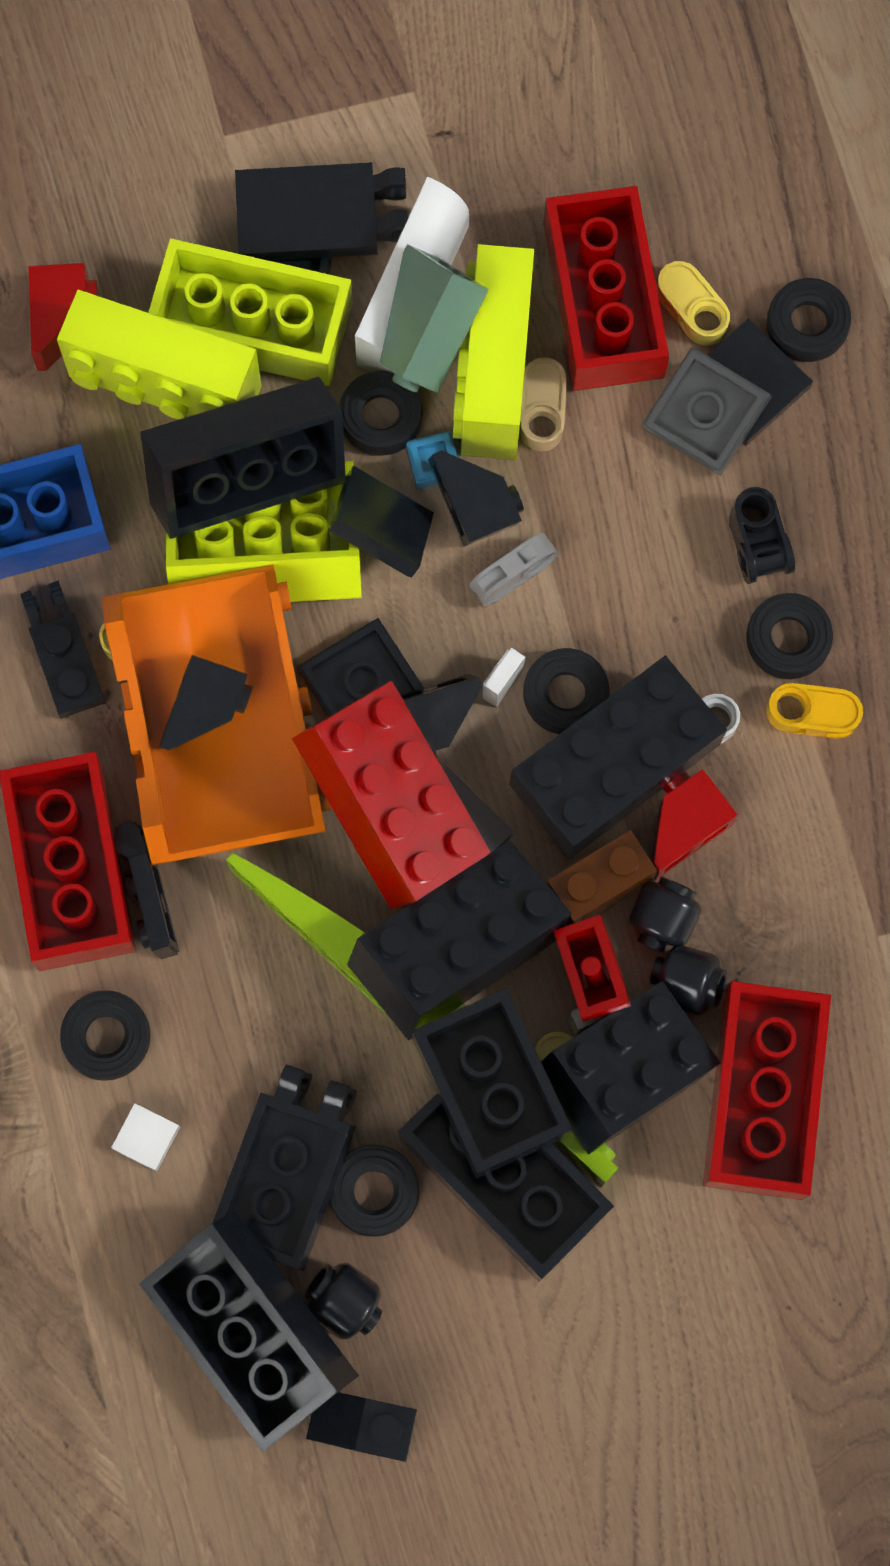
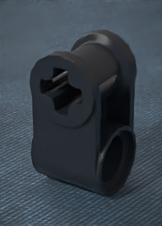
(763, 544)

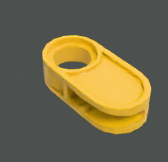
(825, 714)

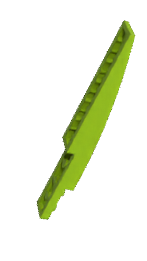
(335, 942)

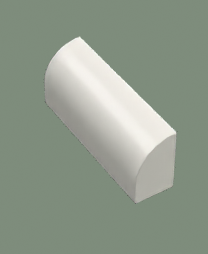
(434, 226)

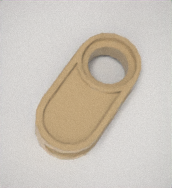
(543, 396)

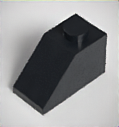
(475, 497)
(204, 701)
(442, 708)
(364, 1426)

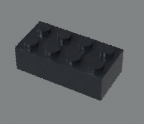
(244, 457)
(617, 757)
(458, 939)
(530, 1206)
(248, 1330)

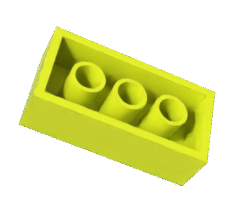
(278, 309)
(494, 355)
(154, 358)

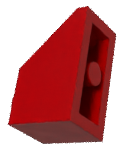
(50, 299)
(688, 819)
(592, 968)

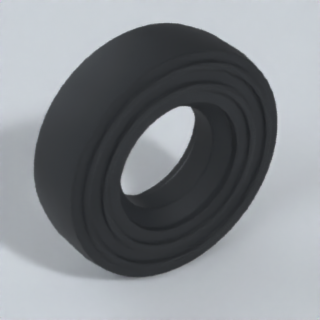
(816, 293)
(373, 440)
(809, 615)
(563, 662)
(112, 1065)
(405, 1195)

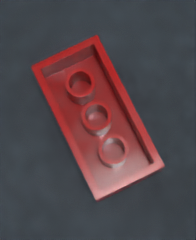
(605, 288)
(391, 796)
(66, 862)
(767, 1091)

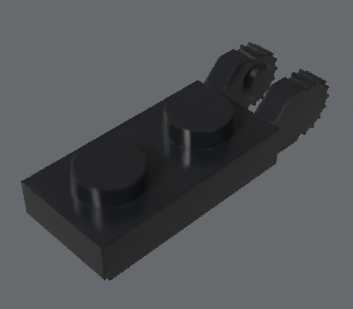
(63, 655)
(146, 887)

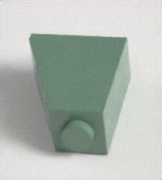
(428, 319)

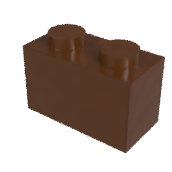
(603, 878)

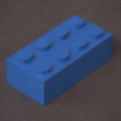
(48, 512)

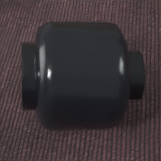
(664, 914)
(691, 977)
(344, 1300)

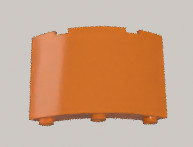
(244, 777)

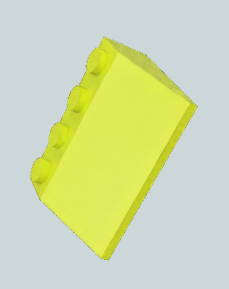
(287, 535)

